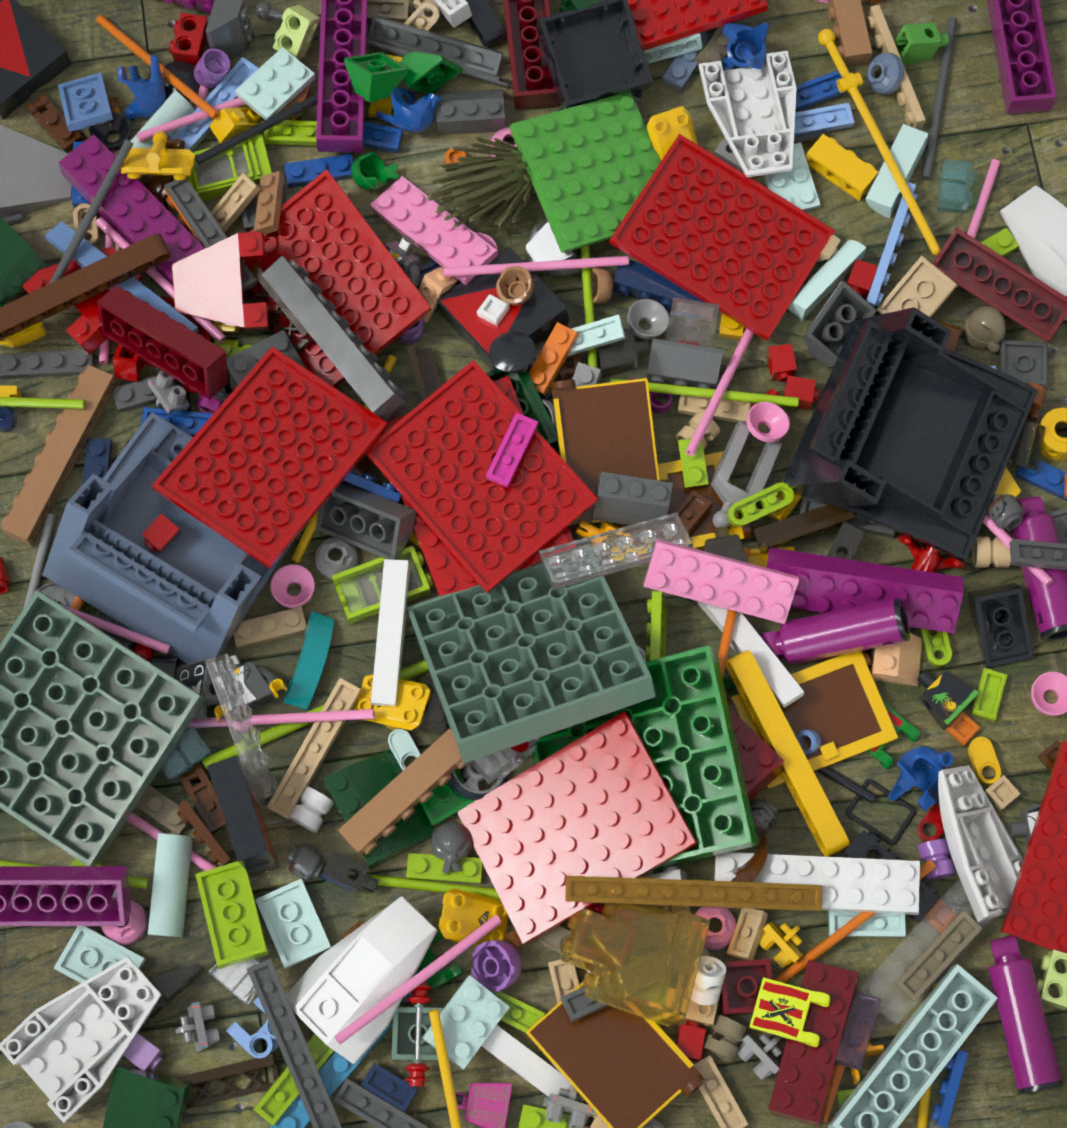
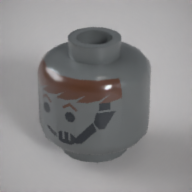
(1005, 511)
(763, 816)
(305, 862)

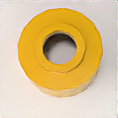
(1051, 439)

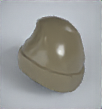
(985, 329)

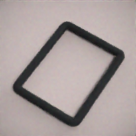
(871, 829)

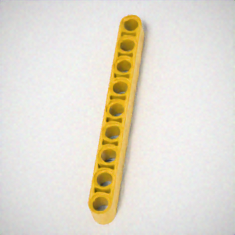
(781, 739)

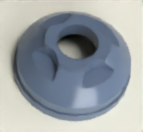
(891, 74)

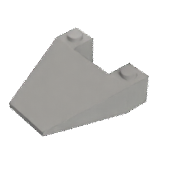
(29, 174)

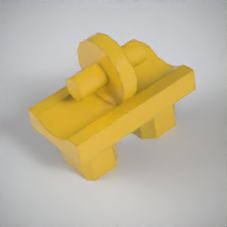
(789, 952)

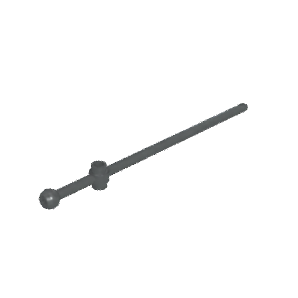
(264, 11)

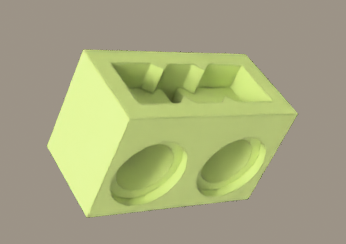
(300, 35)
(1052, 977)

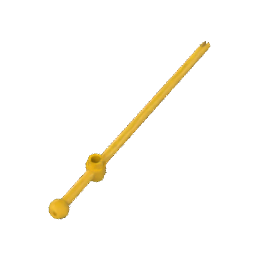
(850, 83)

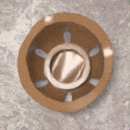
(601, 285)
(519, 290)

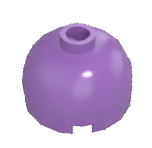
(496, 965)

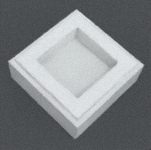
(493, 310)

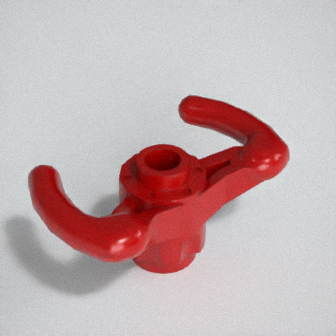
(928, 559)

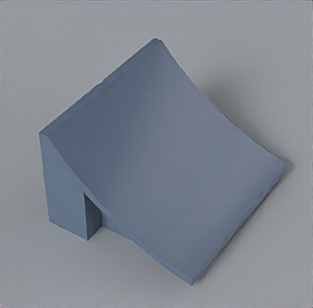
(181, 597)

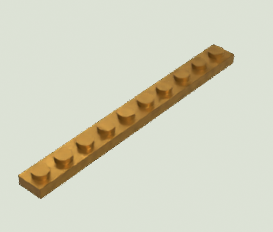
(693, 893)

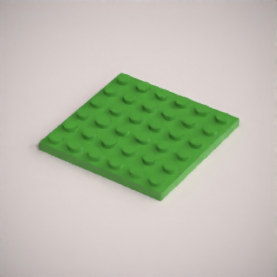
(587, 166)

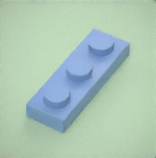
(824, 118)

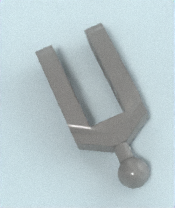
(729, 493)

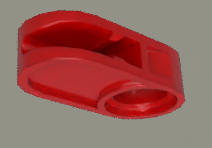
(932, 817)

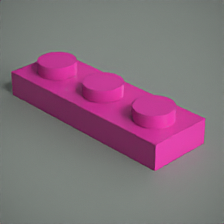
(512, 450)

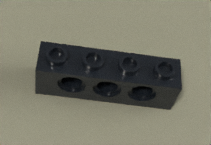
(870, 842)

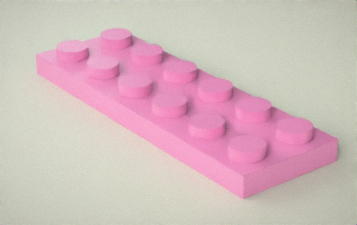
(414, 216)
(720, 581)

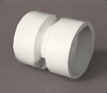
(313, 806)
(708, 981)

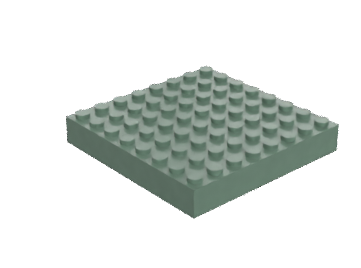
(527, 659)
(81, 727)

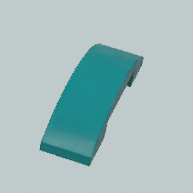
(311, 661)

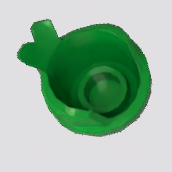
(370, 172)

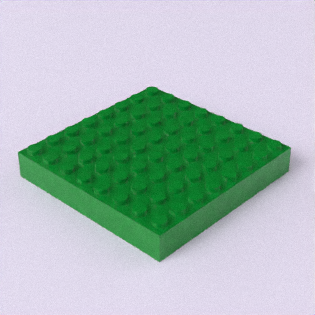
(692, 747)

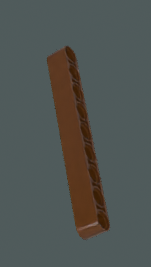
(82, 284)

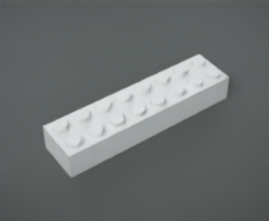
(845, 882)

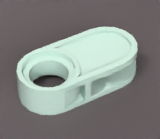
(402, 746)

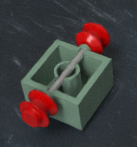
(407, 1035)

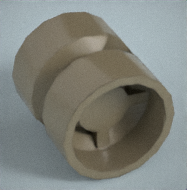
(724, 1038)

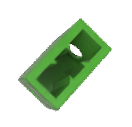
(919, 42)

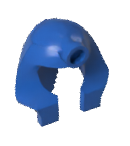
(745, 46)
(148, 93)
(412, 116)
(921, 769)

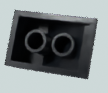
(1001, 624)

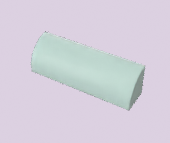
(674, 48)
(173, 108)
(906, 152)
(826, 279)
(170, 885)

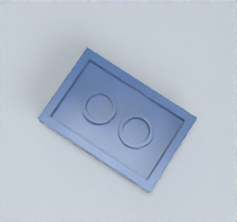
(85, 102)

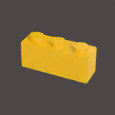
(841, 167)

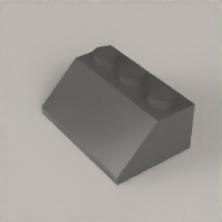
(229, 27)
(470, 111)
(834, 322)
(684, 364)
(630, 499)

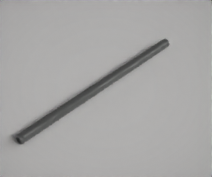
(939, 100)
(92, 211)

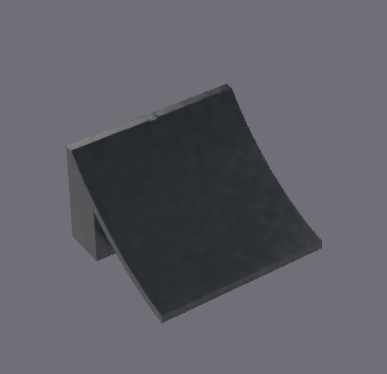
(911, 432)

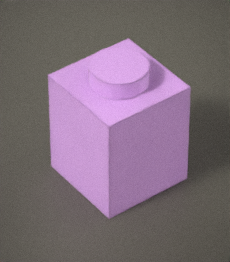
(144, 1054)

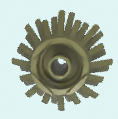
(484, 183)

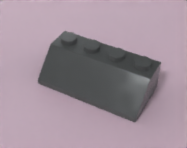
(367, 520)

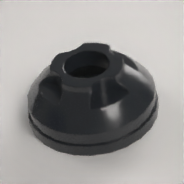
(119, 125)

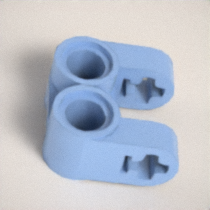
(248, 1042)

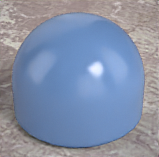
(815, 740)

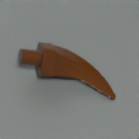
(753, 867)

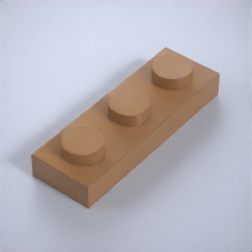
(269, 203)

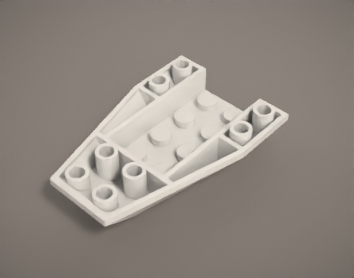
(755, 111)
(1040, 229)
(977, 843)
(360, 975)
(82, 1035)

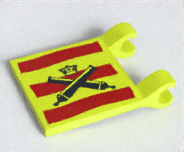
(783, 1011)

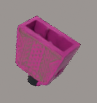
(486, 1104)

